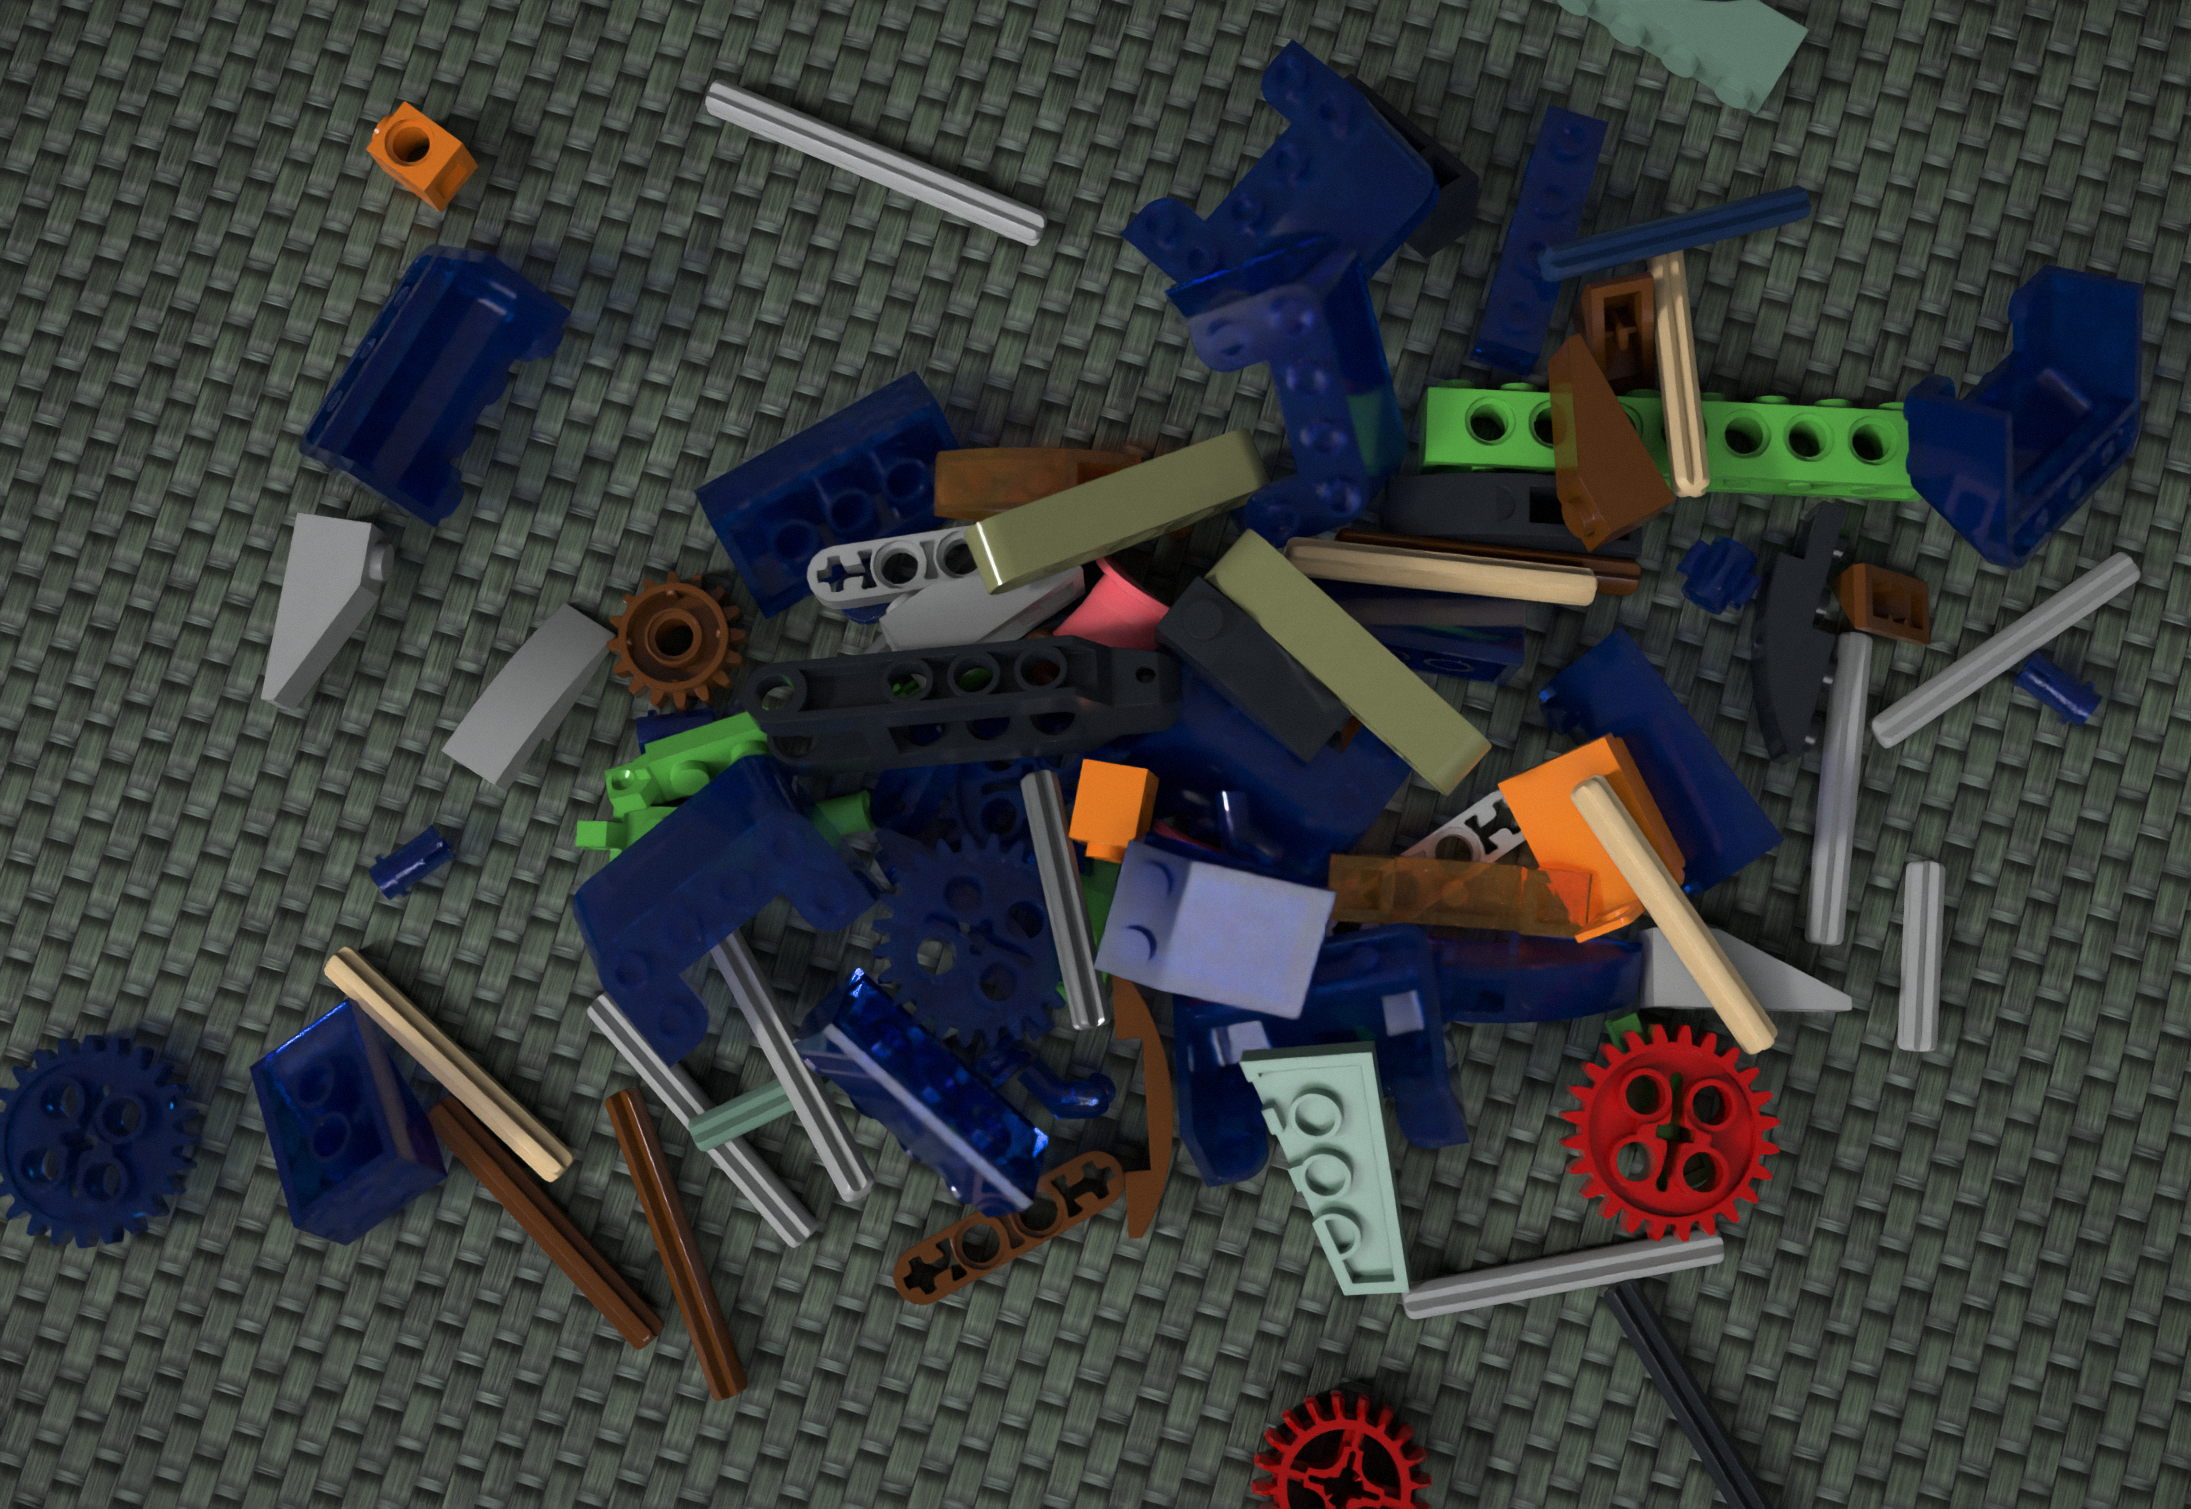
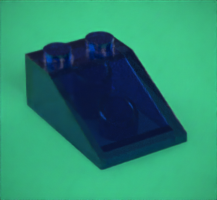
(1214, 927)
(344, 1127)

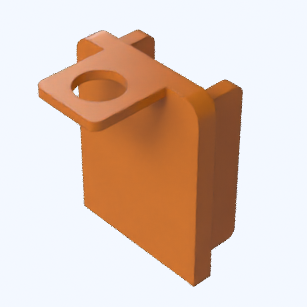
(1566, 842)

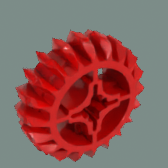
(1349, 1450)

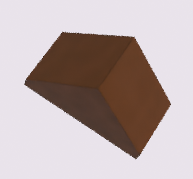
(1619, 330)

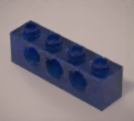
(1543, 215)

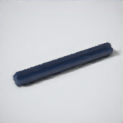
(1673, 233)

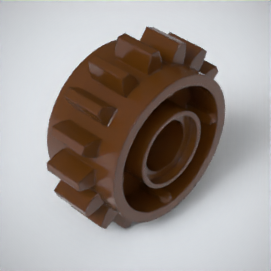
(657, 614)

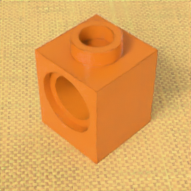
(438, 173)
(1112, 808)

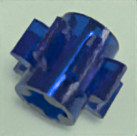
(1718, 575)

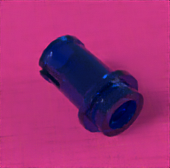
(2059, 690)
(657, 727)
(410, 863)

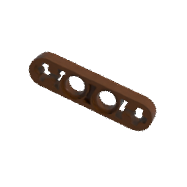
(1013, 1233)

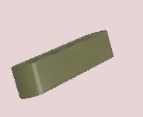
(1116, 511)
(1349, 662)

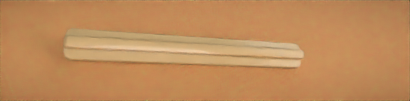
(1678, 377)
(1442, 571)
(1673, 914)
(449, 1064)

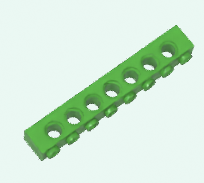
(1770, 467)

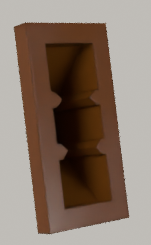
(1884, 602)

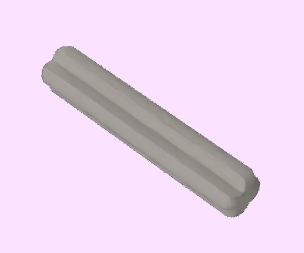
(1921, 956)

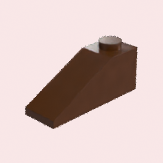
(1600, 462)

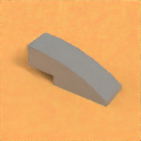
(529, 696)

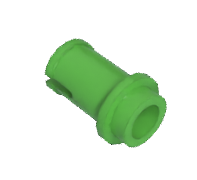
(848, 813)

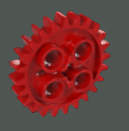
(1728, 1140)

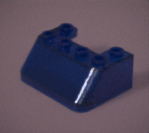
(1327, 174)
(1329, 370)
(428, 375)
(2039, 425)
(1309, 806)
(703, 879)
(1364, 988)

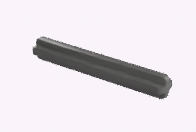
(1065, 900)

